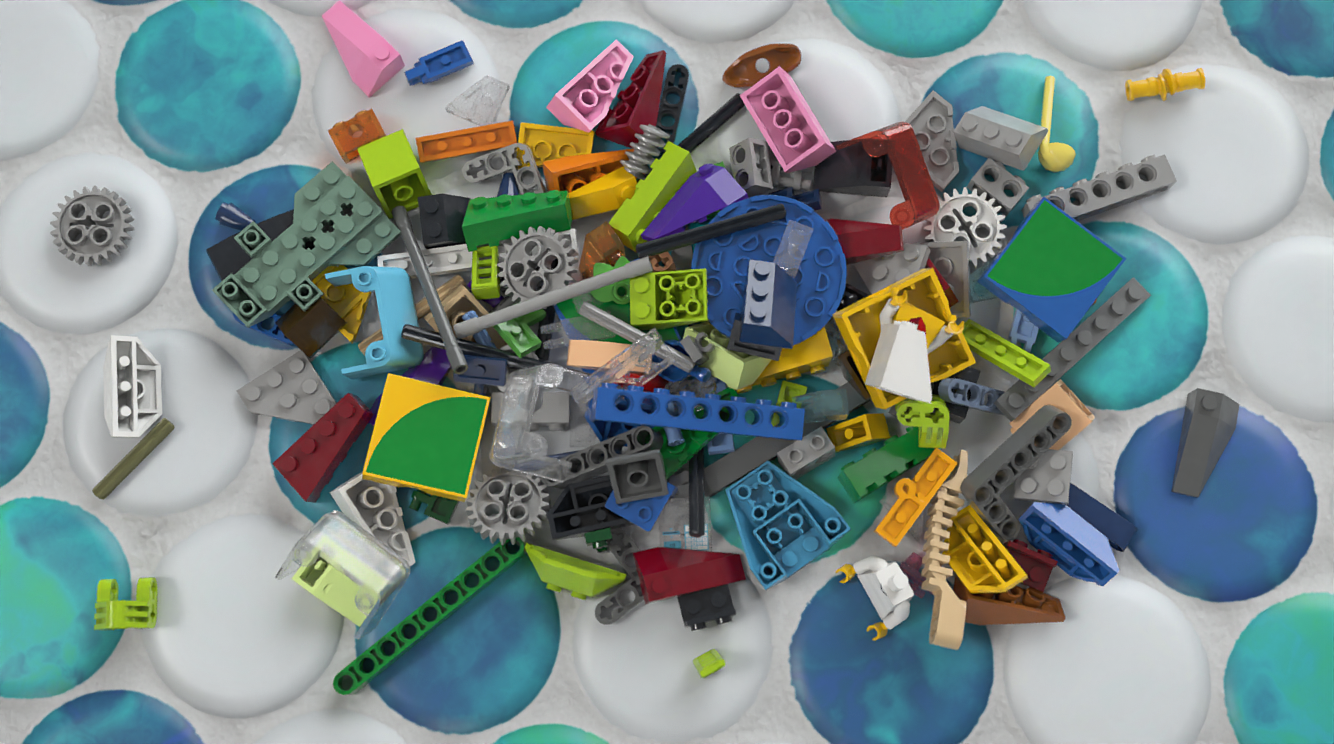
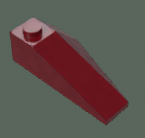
(866, 239)
(678, 572)

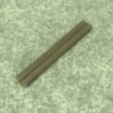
(133, 459)

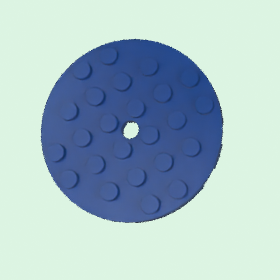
(726, 258)

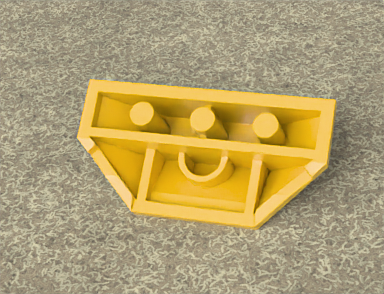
(979, 556)

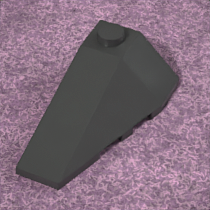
(1205, 432)

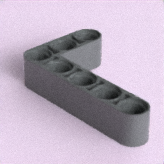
(1007, 463)

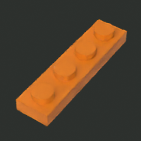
(466, 141)

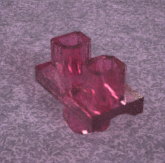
(910, 569)

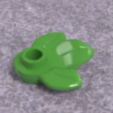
(609, 292)

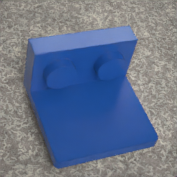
(644, 511)

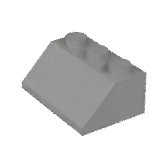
(999, 136)

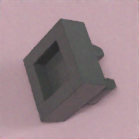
(695, 349)

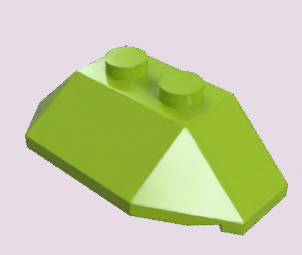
(572, 573)

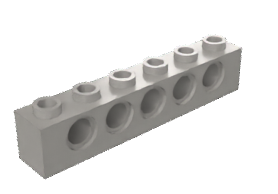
(1156, 169)

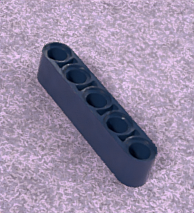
(1110, 524)

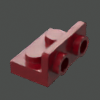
(1035, 564)

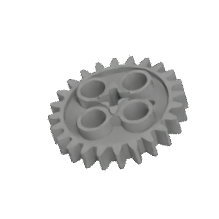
(89, 246)
(521, 255)
(484, 503)

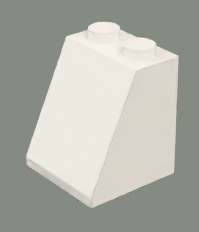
(901, 362)

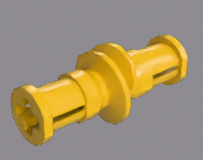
(1165, 83)

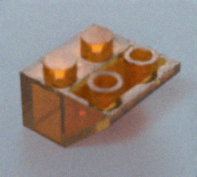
(600, 246)

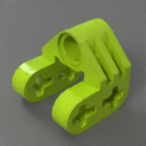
(932, 427)
(126, 614)

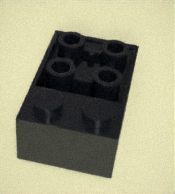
(854, 172)

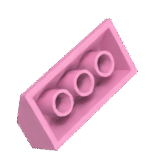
(787, 122)

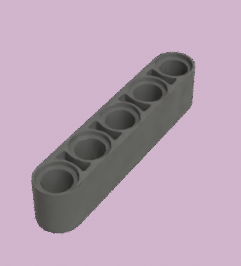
(611, 448)

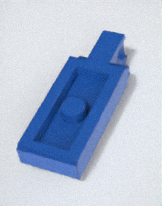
(440, 64)

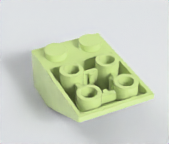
(332, 588)

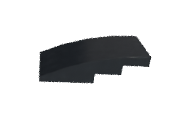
(230, 257)

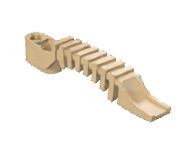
(948, 610)

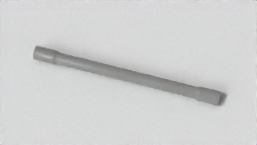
(477, 324)

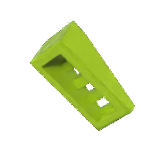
(487, 287)
(708, 663)

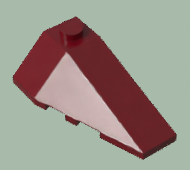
(637, 103)

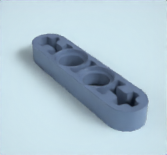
(977, 395)

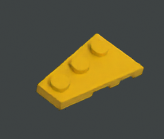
(553, 142)

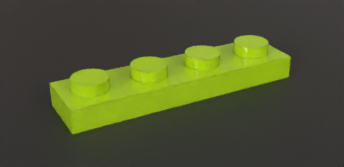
(1005, 354)

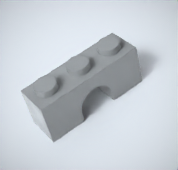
(552, 414)

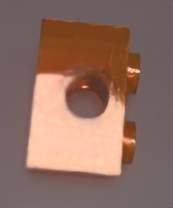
(343, 131)

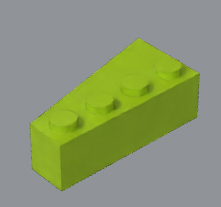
(652, 194)

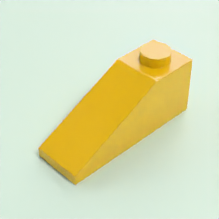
(603, 194)

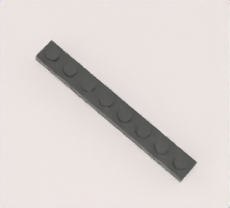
(1075, 347)

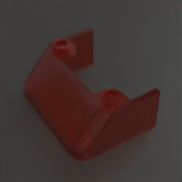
(910, 169)

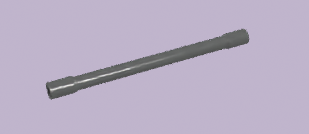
(453, 350)

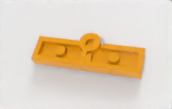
(914, 496)

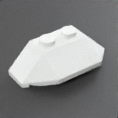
(131, 387)

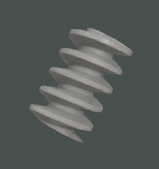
(643, 150)

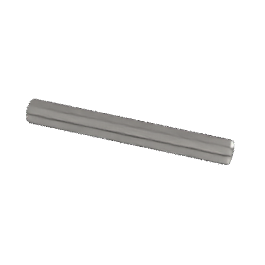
(630, 333)

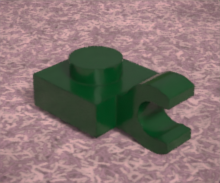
(599, 539)

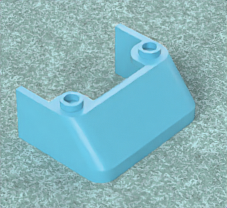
(395, 310)

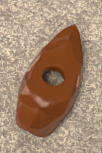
(744, 72)

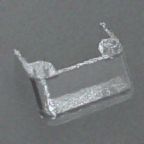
(512, 442)
(359, 557)

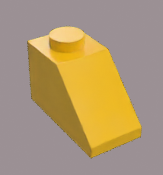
(858, 432)

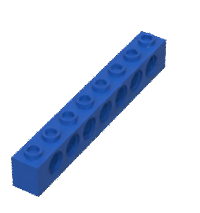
(789, 426)

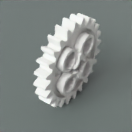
(985, 217)

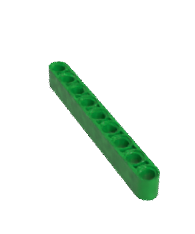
(418, 619)

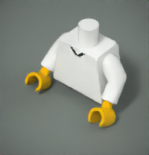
(886, 589)

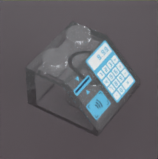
(675, 526)

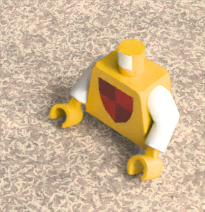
(934, 328)

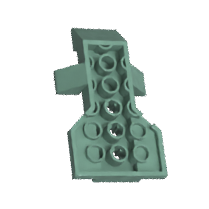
(284, 269)

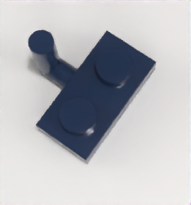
(483, 372)

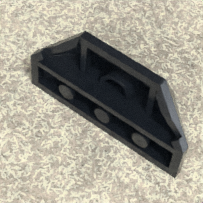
(583, 509)

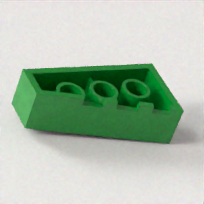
(504, 216)
(883, 465)

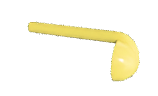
(1057, 155)

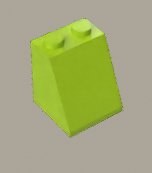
(394, 172)

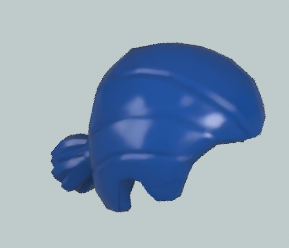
(676, 374)

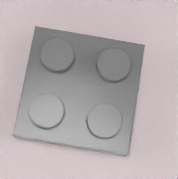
(1046, 478)

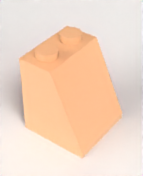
(1064, 399)

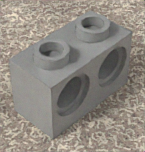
(751, 166)
(1002, 181)
(806, 453)

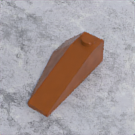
(1009, 607)

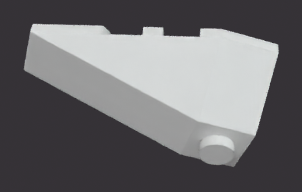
(376, 511)

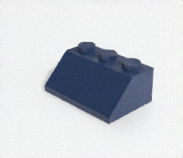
(768, 306)

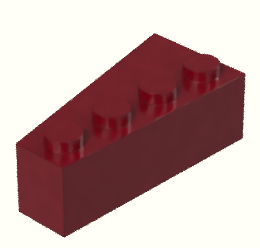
(319, 451)

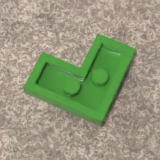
(519, 335)

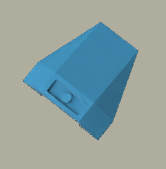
(781, 523)

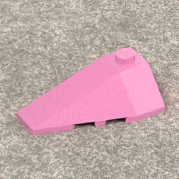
(364, 51)
(590, 93)

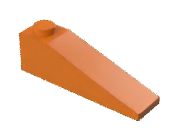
(579, 170)

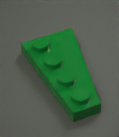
(676, 456)

